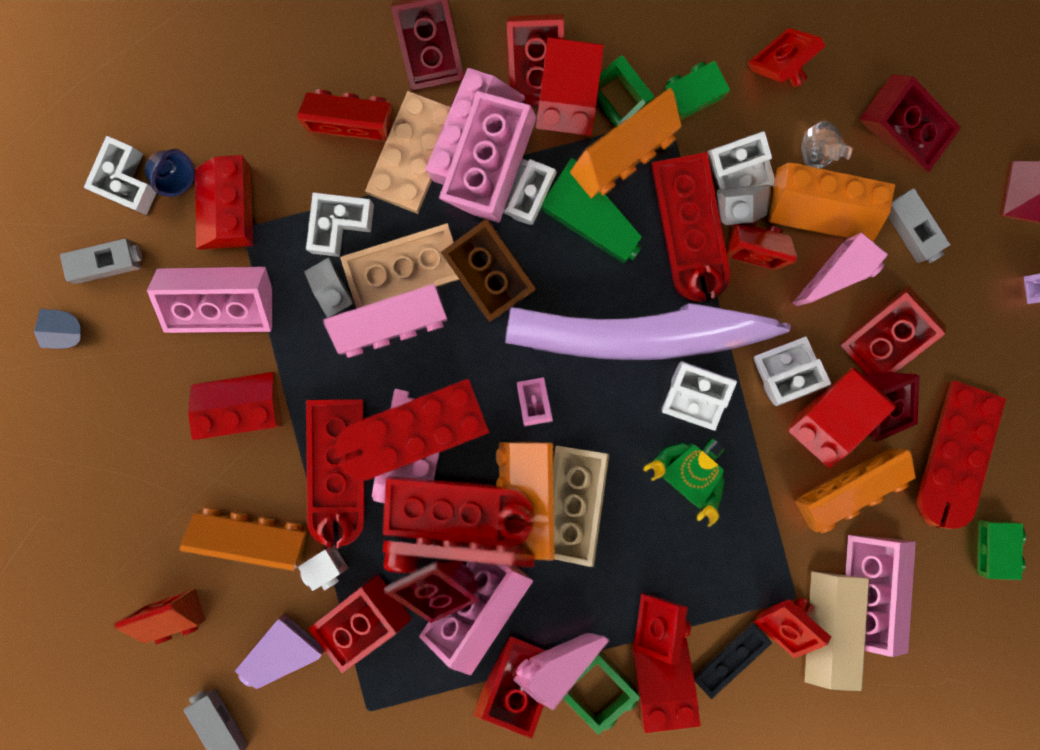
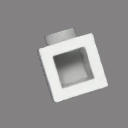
(323, 569)

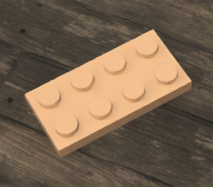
(402, 164)
(399, 266)

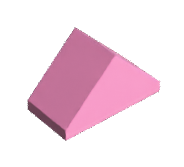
(534, 401)

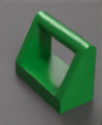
(631, 81)

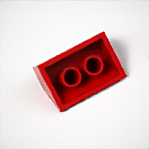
(346, 115)
(223, 203)
(234, 406)

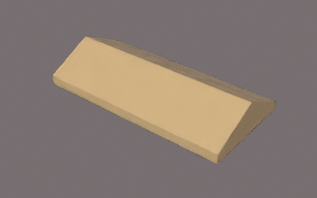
(578, 502)
(841, 611)

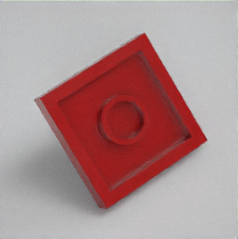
(786, 56)
(792, 627)
(661, 628)

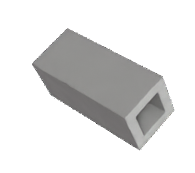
(917, 227)
(101, 261)
(214, 722)

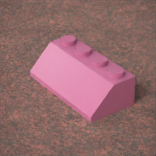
(453, 127)
(488, 156)
(212, 299)
(386, 320)
(890, 574)
(469, 632)

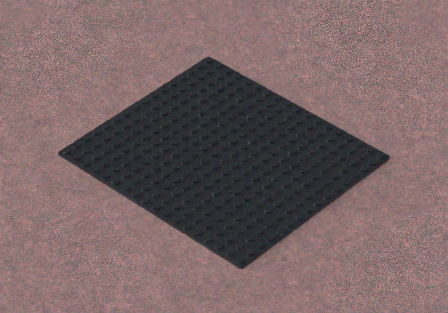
(607, 406)

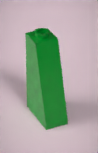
(592, 218)

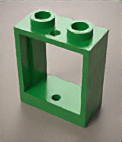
(623, 703)

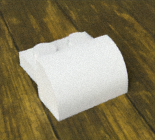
(742, 163)
(529, 191)
(791, 371)
(698, 395)

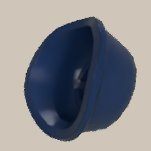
(169, 172)

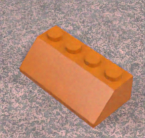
(628, 145)
(829, 201)
(530, 469)
(856, 488)
(246, 539)

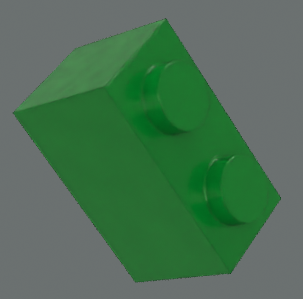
(698, 89)
(1001, 549)

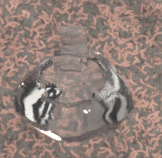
(823, 145)

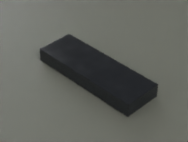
(731, 660)

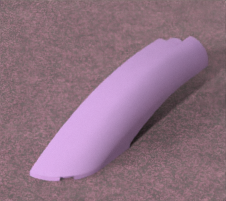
(671, 335)

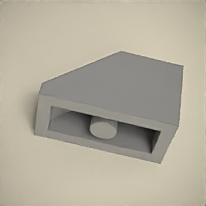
(743, 204)
(329, 289)

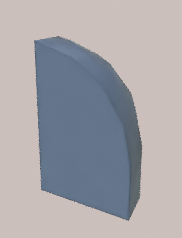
(57, 329)

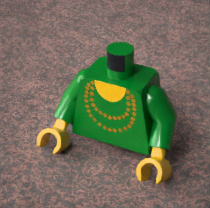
(693, 475)

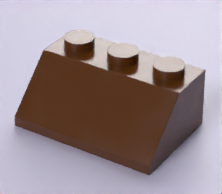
(489, 270)

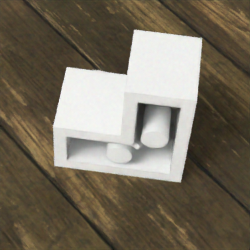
(114, 175)
(333, 214)

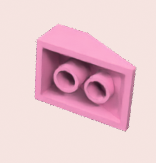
(850, 263)
(555, 671)

